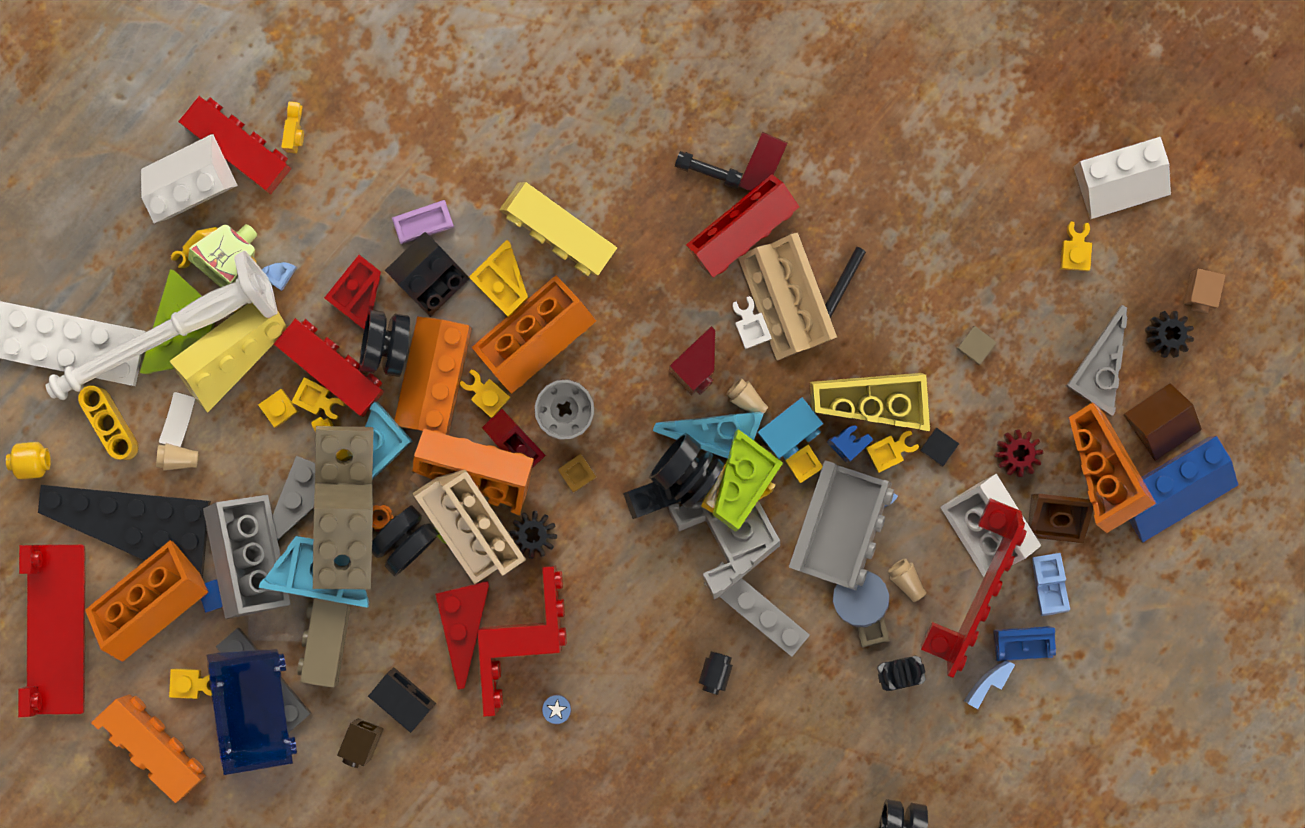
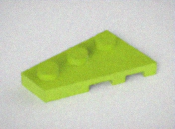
(744, 480)

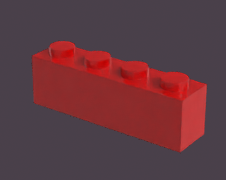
(237, 146)
(742, 226)
(329, 367)

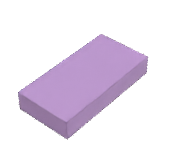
(427, 219)

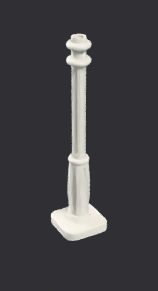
(249, 288)

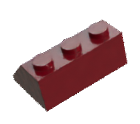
(696, 364)

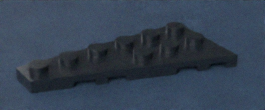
(130, 520)

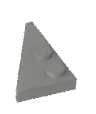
(1098, 373)
(296, 497)

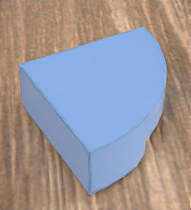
(279, 273)

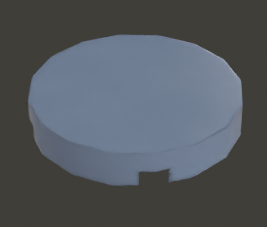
(863, 605)

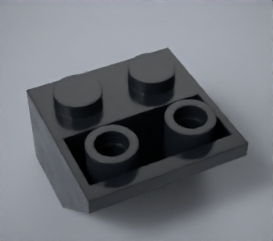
(427, 274)

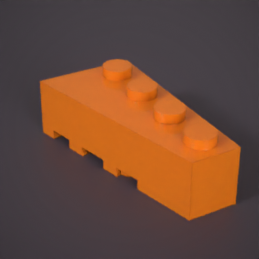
(496, 472)
(1110, 474)
(150, 746)

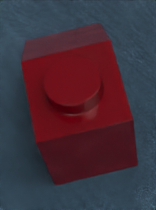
(511, 437)

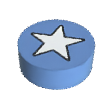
(556, 709)

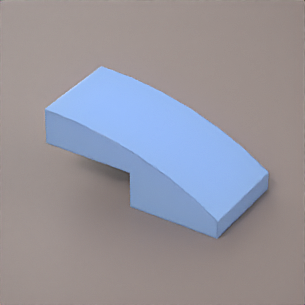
(1050, 584)
(996, 676)

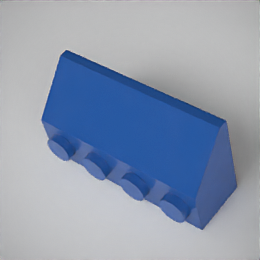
(1185, 486)

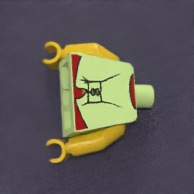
(214, 252)

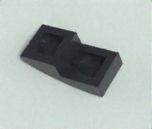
(649, 499)

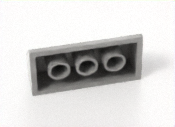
(244, 554)

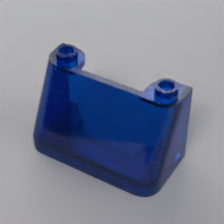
(250, 710)

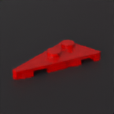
(461, 617)

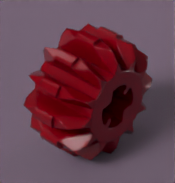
(1012, 445)

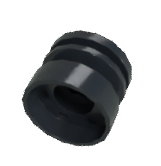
(691, 474)

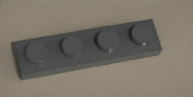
(294, 708)

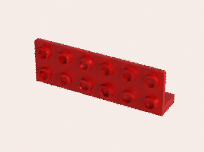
(54, 629)
(951, 644)

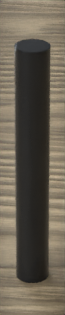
(844, 280)

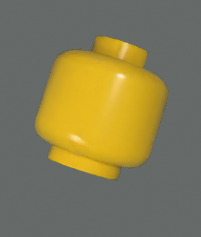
(28, 460)

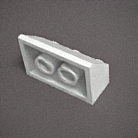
(1124, 178)
(185, 179)
(964, 514)

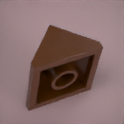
(1164, 421)
(1060, 517)

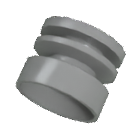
(568, 425)

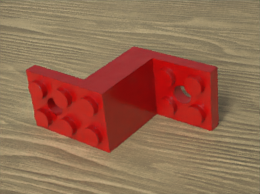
(521, 641)

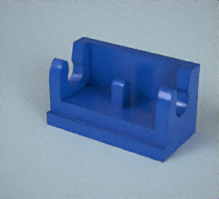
(844, 444)
(1024, 643)

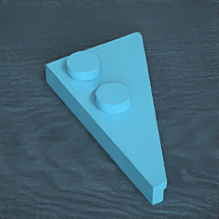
(714, 432)
(388, 438)

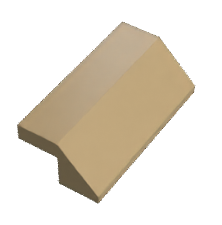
(787, 296)
(468, 525)

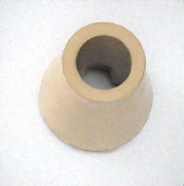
(745, 397)
(175, 457)
(907, 579)

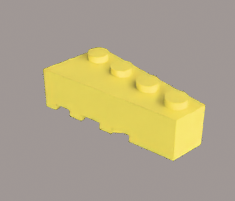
(558, 228)
(226, 354)
(881, 399)

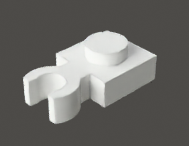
(751, 327)

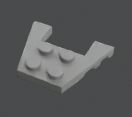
(741, 548)

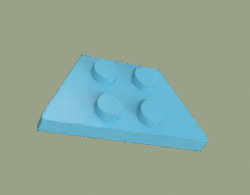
(294, 575)

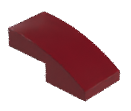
(763, 161)

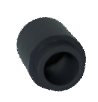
(715, 672)

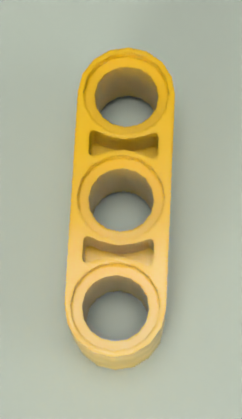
(96, 416)

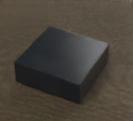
(939, 447)

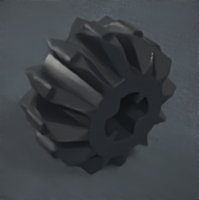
(1180, 334)
(543, 533)
(901, 673)

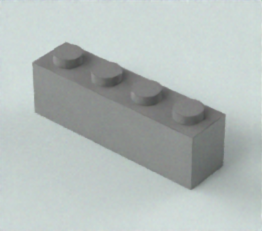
(765, 616)

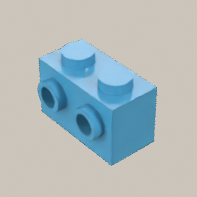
(790, 428)

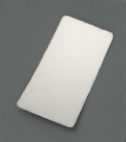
(177, 419)

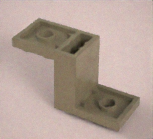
(343, 508)

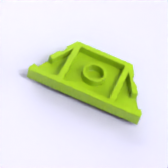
(175, 297)

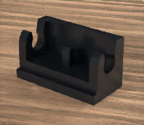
(402, 699)

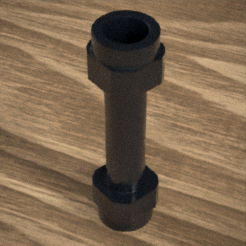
(685, 162)

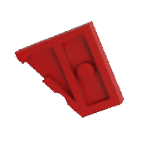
(356, 290)

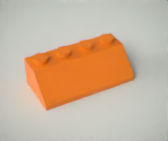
(534, 334)
(433, 375)
(145, 601)

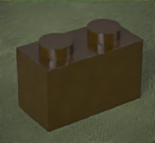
(359, 743)

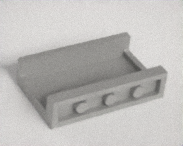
(841, 525)

